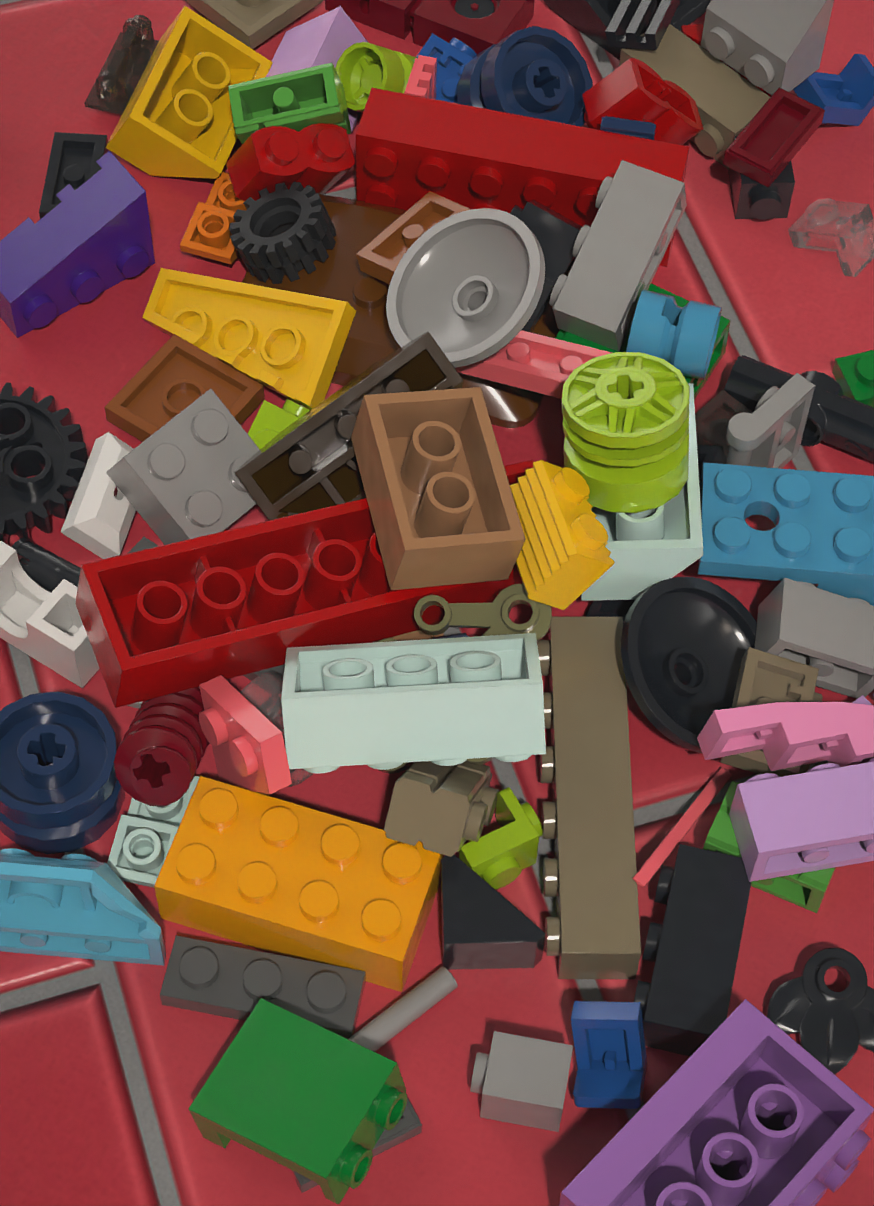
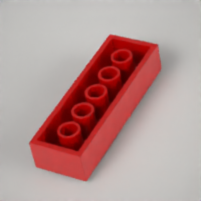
(493, 157)

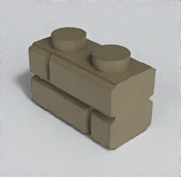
(441, 805)

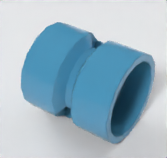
(675, 333)

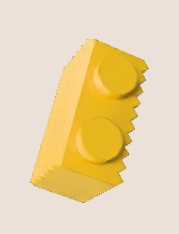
(562, 536)

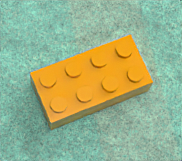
(298, 882)

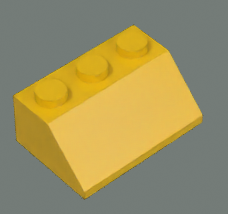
(181, 106)

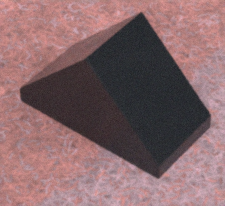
(481, 925)

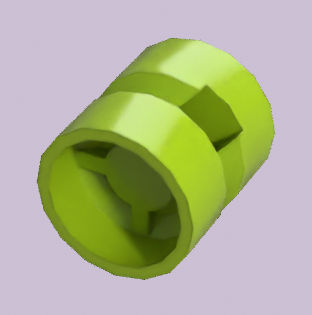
(369, 67)

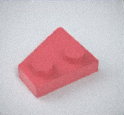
(244, 742)

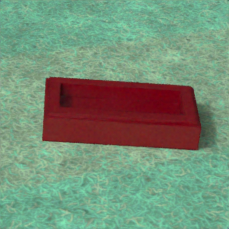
(773, 137)

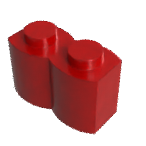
(642, 95)
(280, 154)

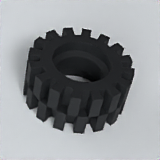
(275, 254)

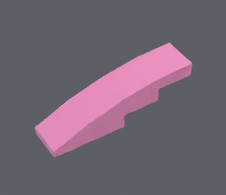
(793, 733)

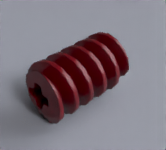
(162, 748)

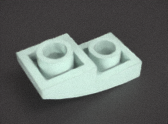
(145, 839)

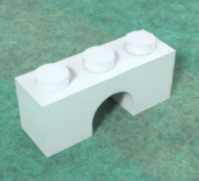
(44, 622)

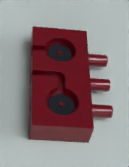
(470, 21)

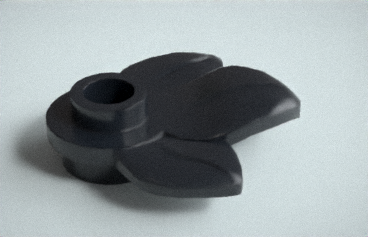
(827, 1021)

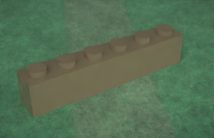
(591, 802)

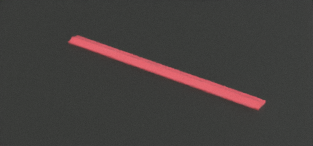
(682, 827)

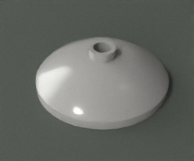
(467, 284)

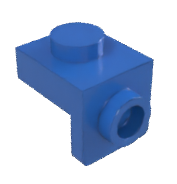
(845, 96)
(609, 1054)

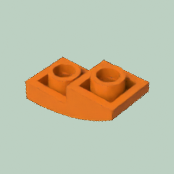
(209, 227)

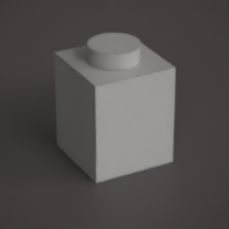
(522, 1080)

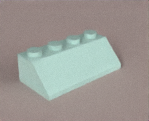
(655, 541)
(413, 702)

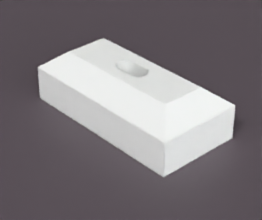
(95, 515)

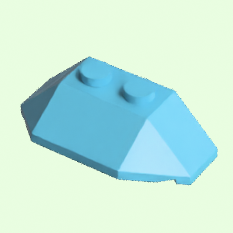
(73, 911)

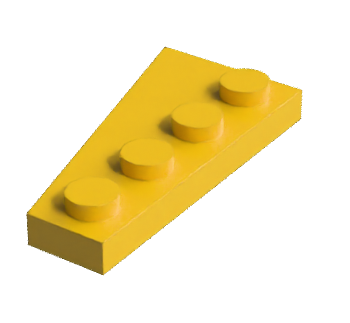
(262, 331)

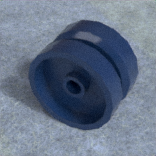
(530, 76)
(57, 773)

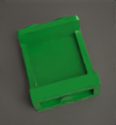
(301, 1098)

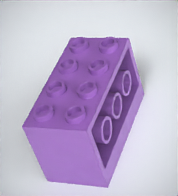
(734, 1127)

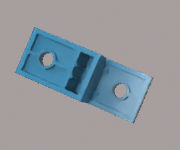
(819, 532)

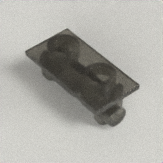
(123, 66)

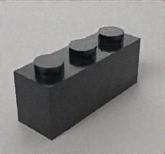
(693, 949)

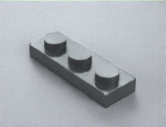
(233, 979)

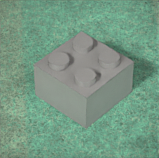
(186, 475)

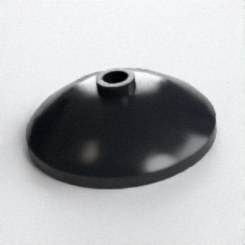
(685, 654)

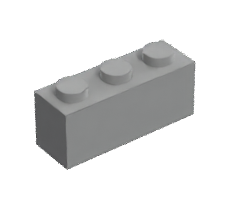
(618, 254)

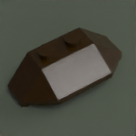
(314, 457)

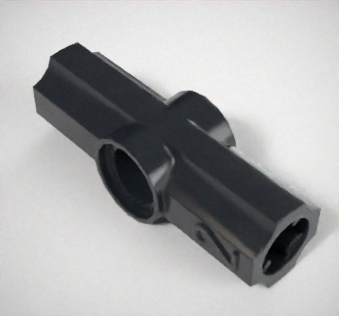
(831, 414)

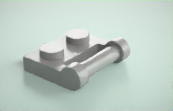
(775, 428)

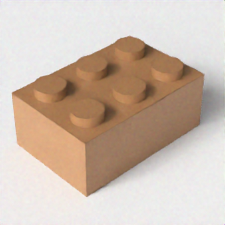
(436, 488)

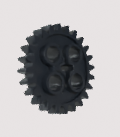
(42, 446)

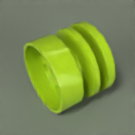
(627, 430)

